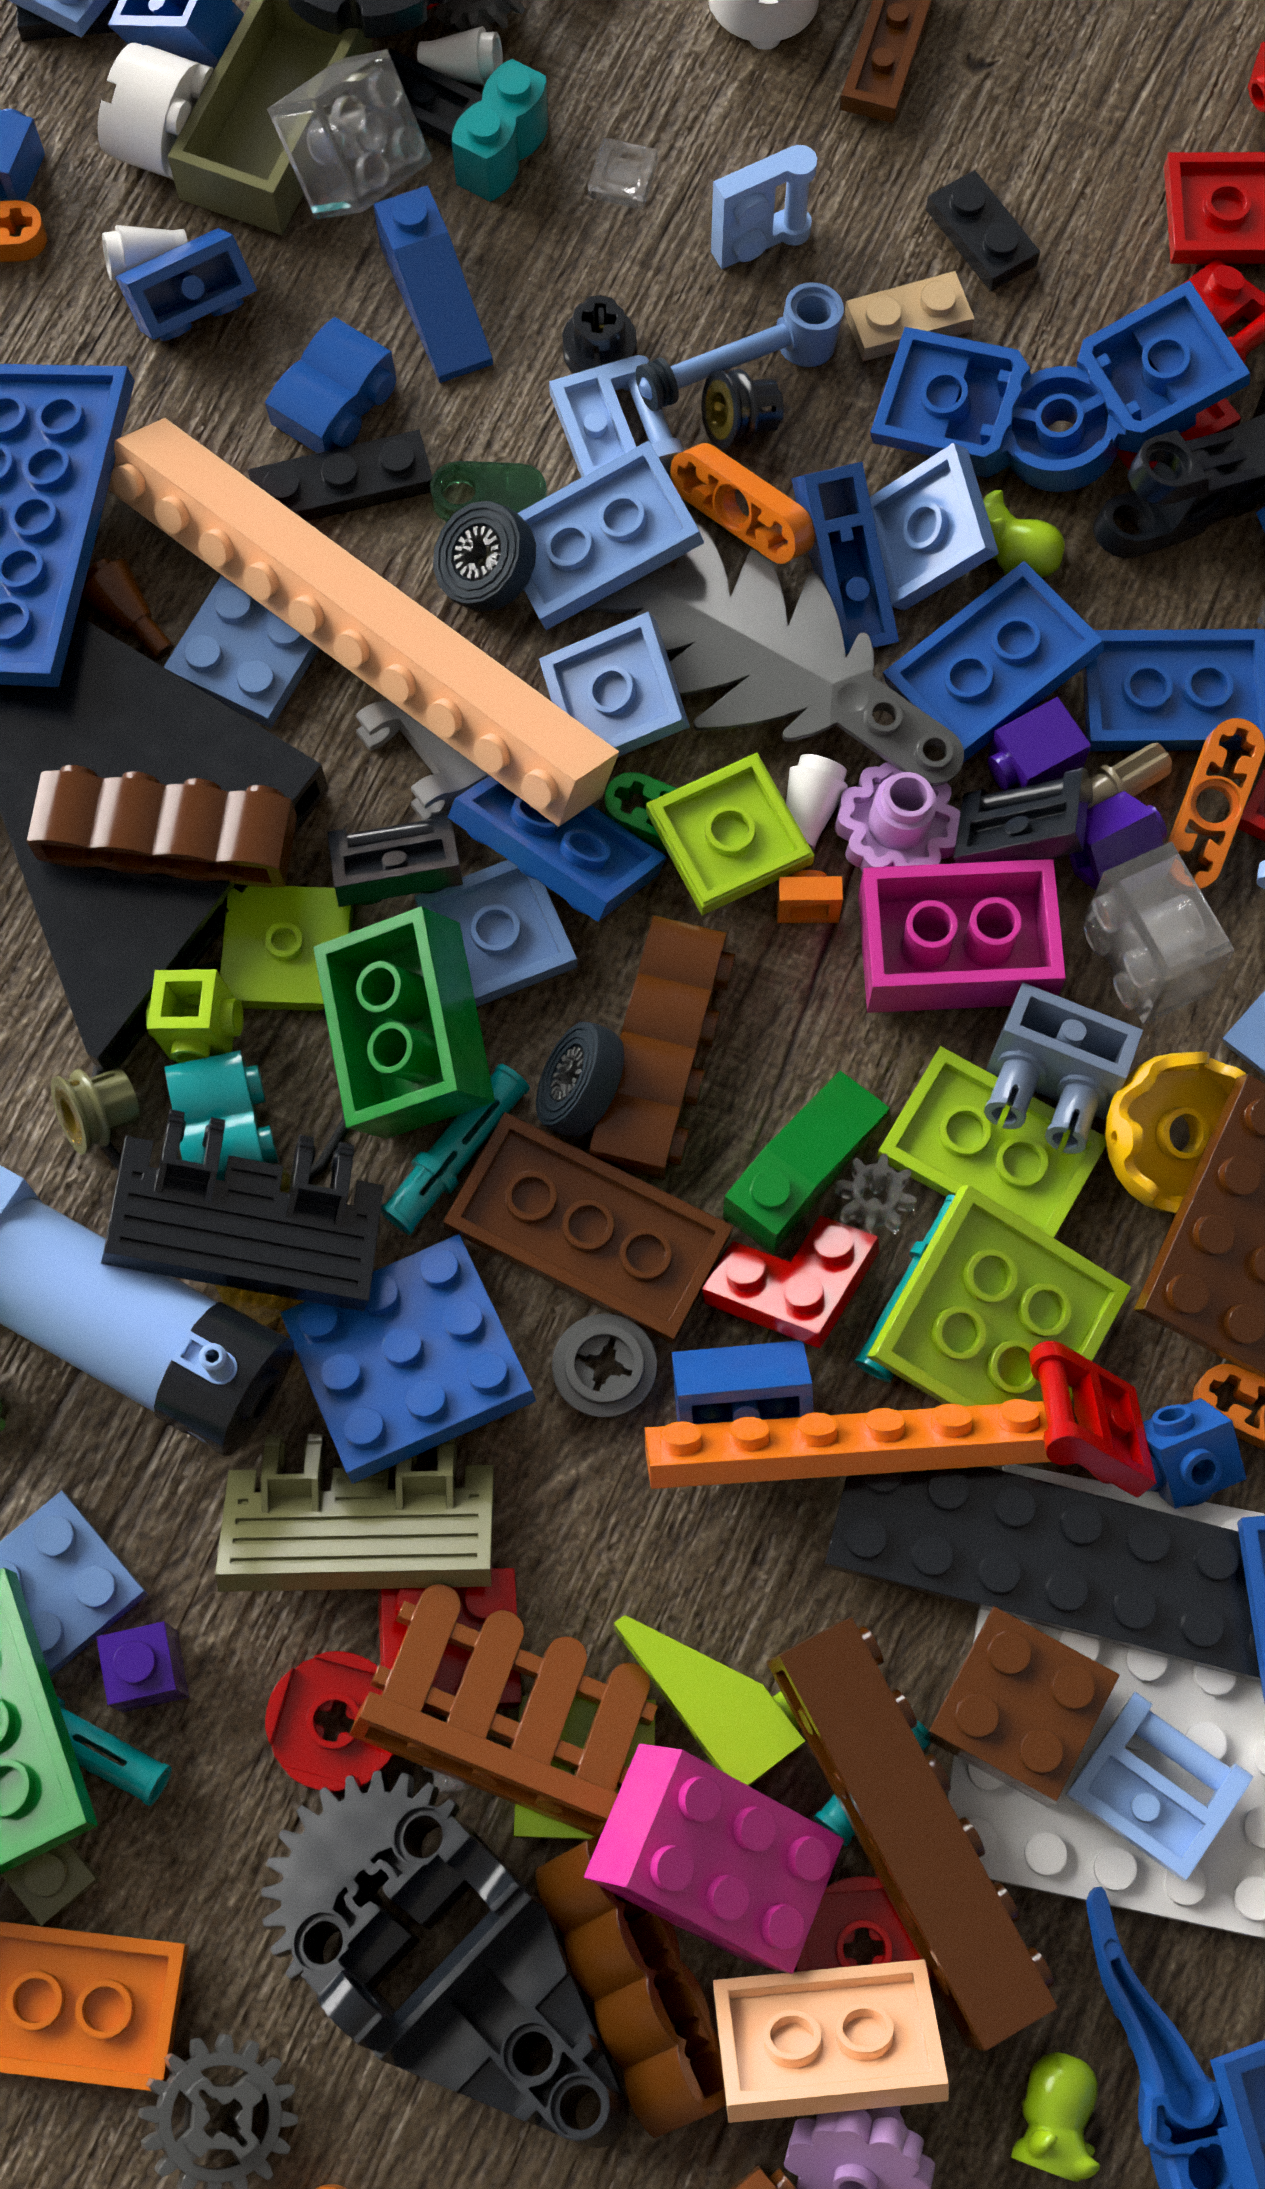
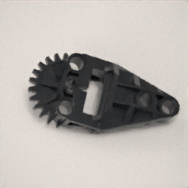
(484, 2002)

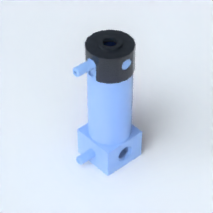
(133, 1329)

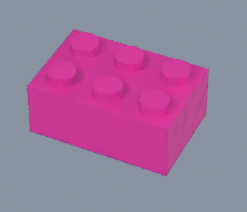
(959, 934)
(714, 1857)

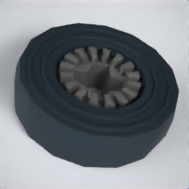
(465, 542)
(580, 1079)

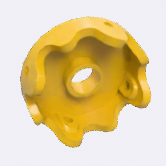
(1142, 1117)

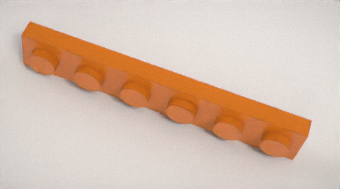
(846, 1444)

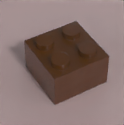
(1022, 1707)

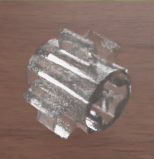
(877, 1178)

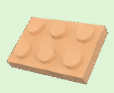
(829, 2041)

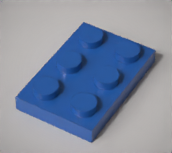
(996, 658)
(1173, 687)
(584, 860)

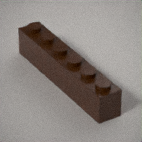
(913, 1834)

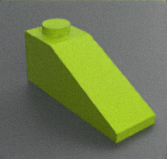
(723, 1710)

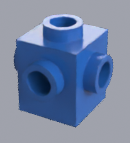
(1192, 1453)

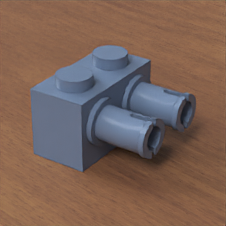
(1063, 1055)

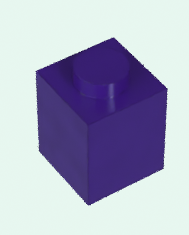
(1037, 747)
(1115, 834)
(142, 1667)

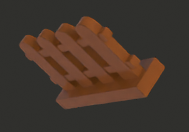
(460, 1743)

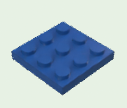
(412, 1365)

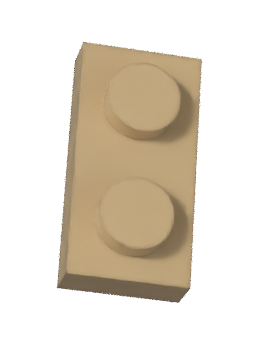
(926, 305)

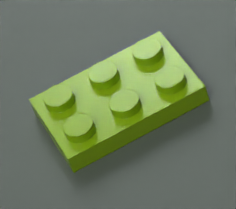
(953, 1145)

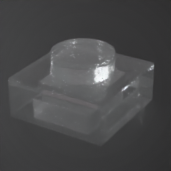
(622, 173)

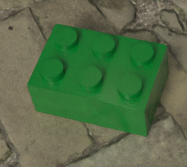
(403, 1023)

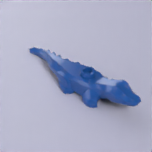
(1176, 2099)

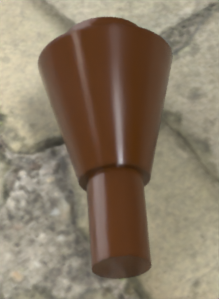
(115, 594)

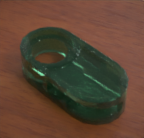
(503, 483)

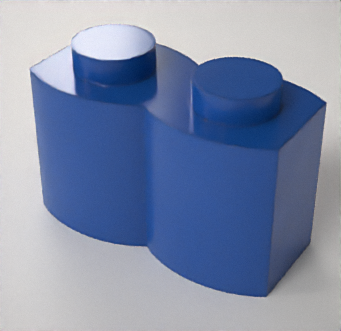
(332, 387)

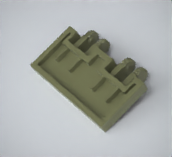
(357, 1531)

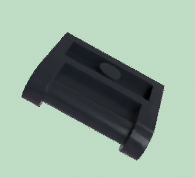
(1025, 821)
(394, 860)

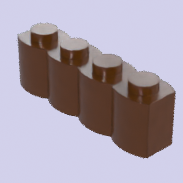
(162, 828)
(661, 1043)
(641, 1993)

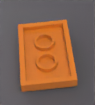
(88, 2005)

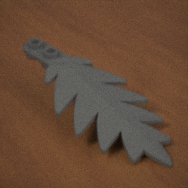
(779, 665)

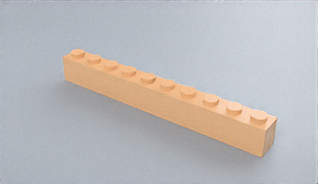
(363, 621)

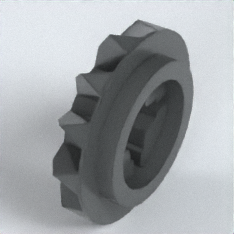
(590, 1339)

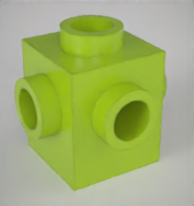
(193, 1014)

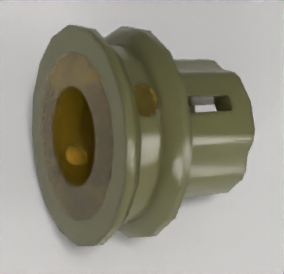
(93, 1106)

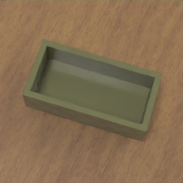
(229, 146)

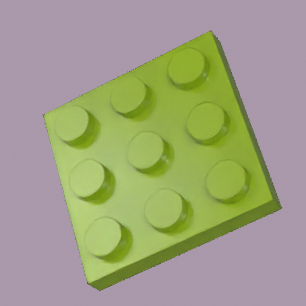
(986, 1299)

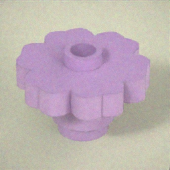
(896, 819)
(858, 2152)

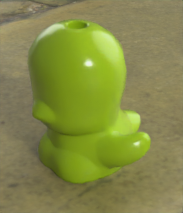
(1023, 539)
(1057, 2108)

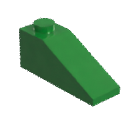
(802, 1161)

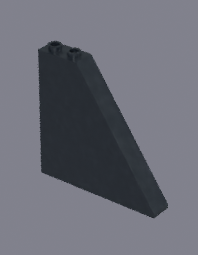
(106, 924)

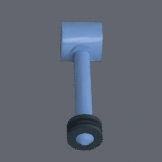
(803, 336)

